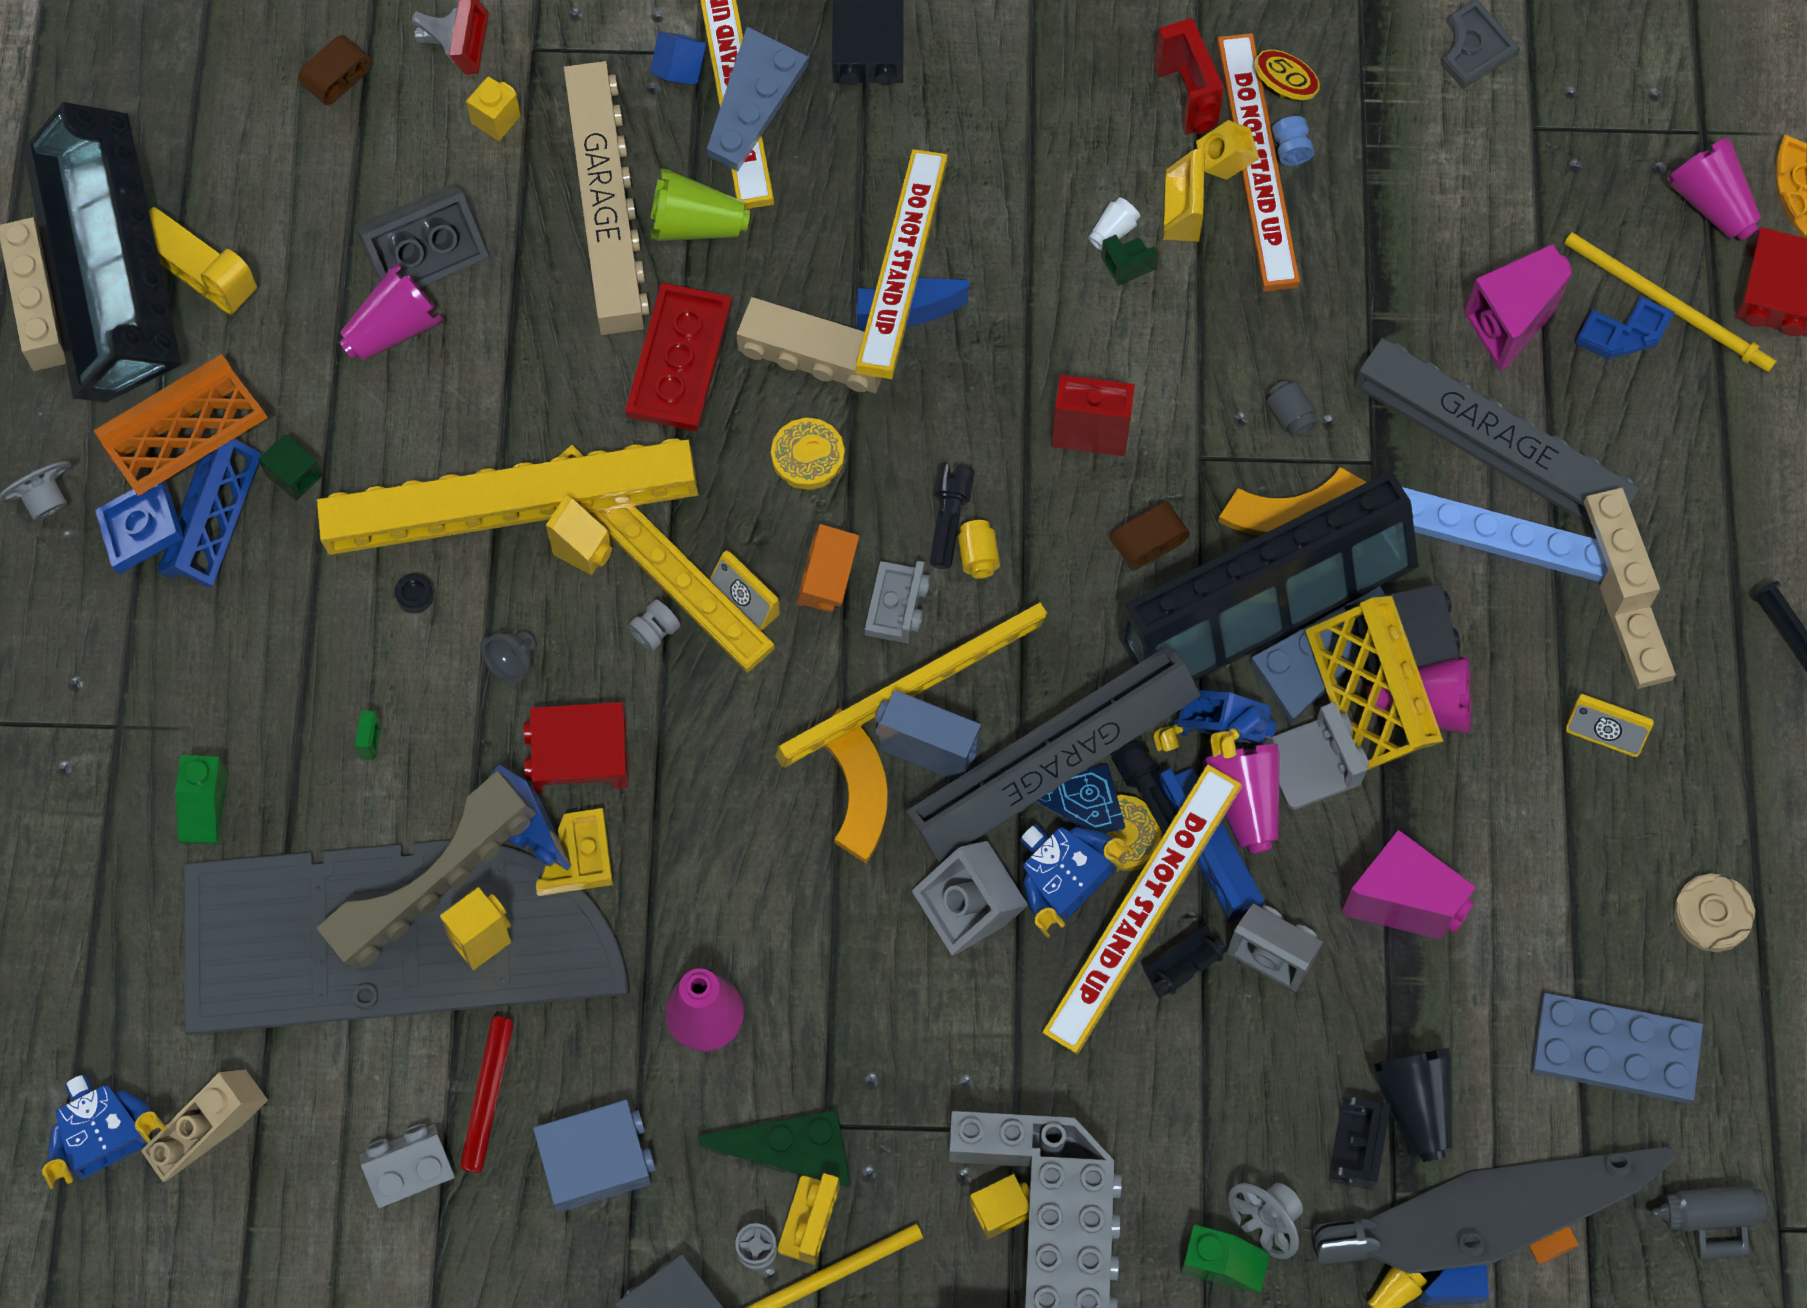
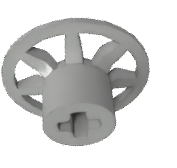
(42, 495)
(1272, 1212)

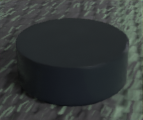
(414, 593)

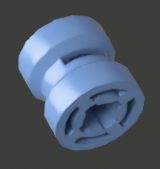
(1293, 141)

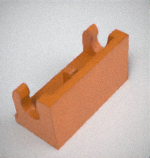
(827, 568)

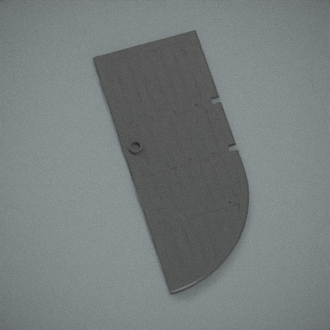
(266, 965)

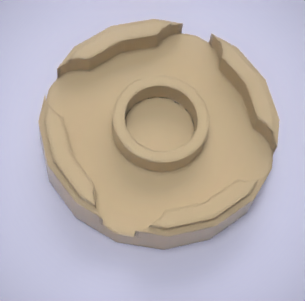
(1714, 913)

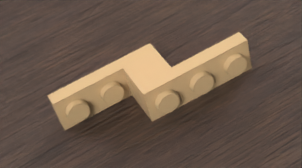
(1629, 588)

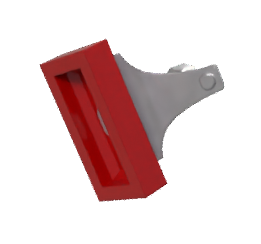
(459, 33)

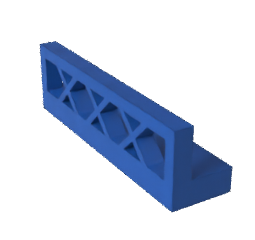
(197, 507)
(1220, 859)

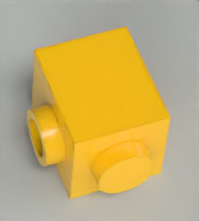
(493, 108)

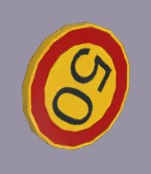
(1286, 75)

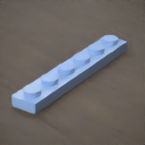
(1507, 536)

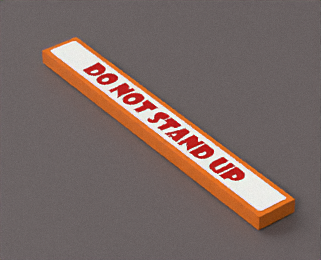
(1262, 178)

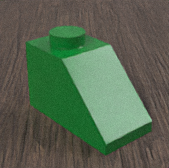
(200, 799)
(1224, 1259)

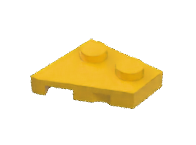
(587, 850)

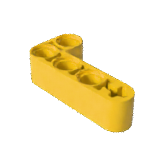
(216, 276)

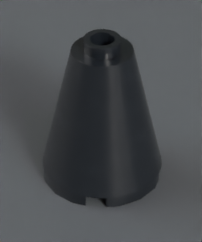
(1420, 1099)

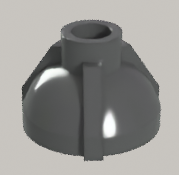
(508, 655)

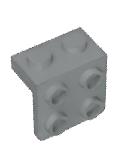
(1319, 759)

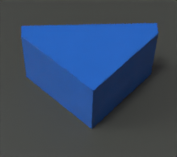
(1458, 1287)

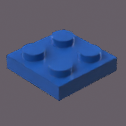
(138, 526)

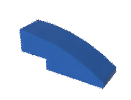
(930, 301)

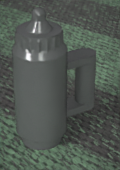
(1711, 1210)

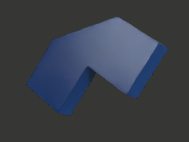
(1614, 339)

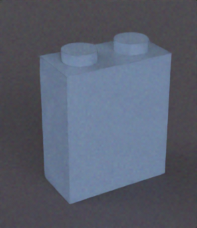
(927, 735)
(594, 1155)

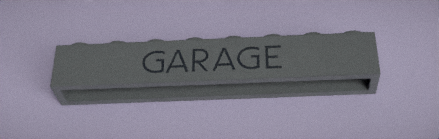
(1487, 430)
(1054, 753)

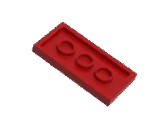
(678, 357)

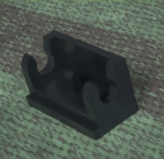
(1359, 1143)

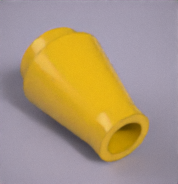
(1397, 1289)

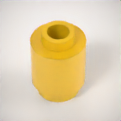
(978, 549)

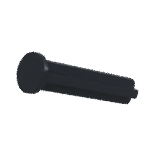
(1784, 618)

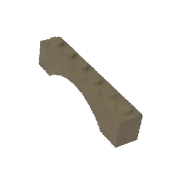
(489, 818)

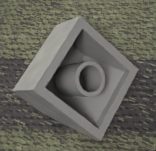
(969, 896)
(1274, 946)

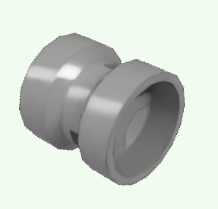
(653, 625)
(755, 1239)

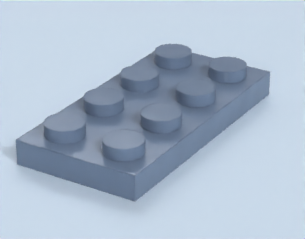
(1617, 1048)

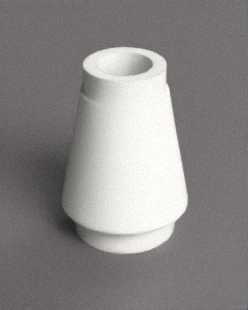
(1117, 220)

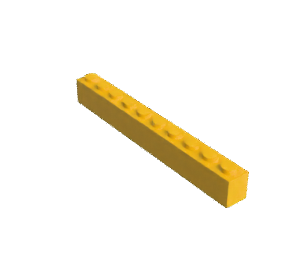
(505, 496)

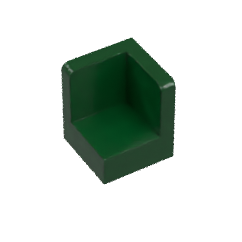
(1128, 260)
(290, 467)

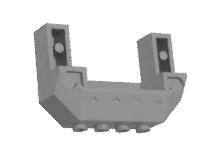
(1068, 1201)

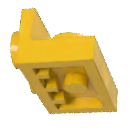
(809, 1218)

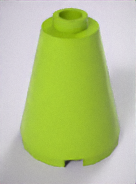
(694, 210)

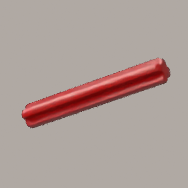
(486, 1094)

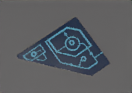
(1088, 801)

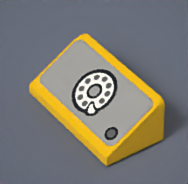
(745, 591)
(1609, 725)

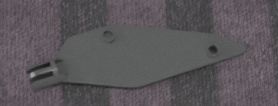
(1490, 1212)

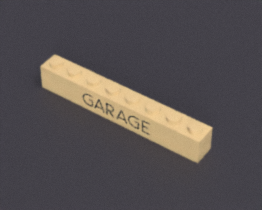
(604, 198)

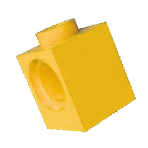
(1228, 149)
(1001, 1205)

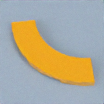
(1792, 181)
(1261, 514)
(866, 790)

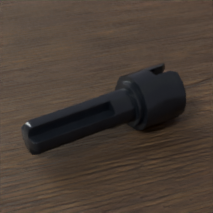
(952, 493)
(1140, 771)

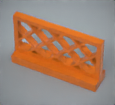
(171, 410)

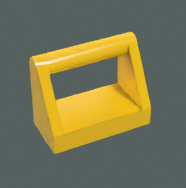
(1184, 198)

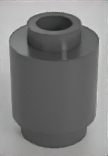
(1292, 408)

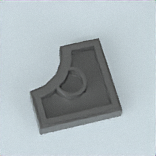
(1478, 44)

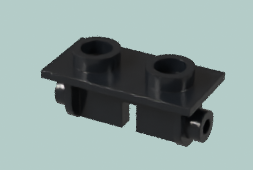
(1183, 960)

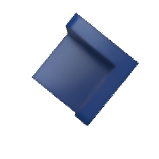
(677, 57)

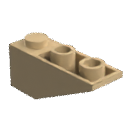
(204, 1122)

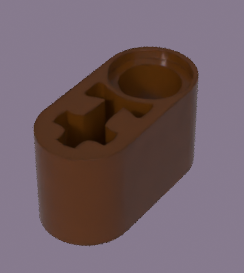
(334, 70)
(1150, 536)

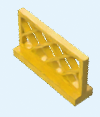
(1396, 666)

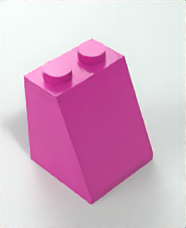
(1516, 302)
(1410, 891)

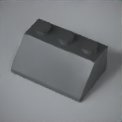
(425, 237)

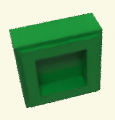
(367, 735)

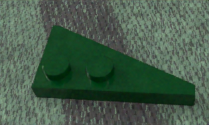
(794, 1145)

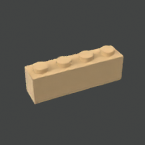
(31, 294)
(804, 344)

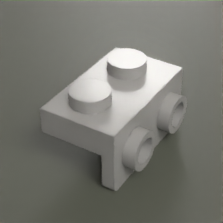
(895, 601)
(405, 1164)

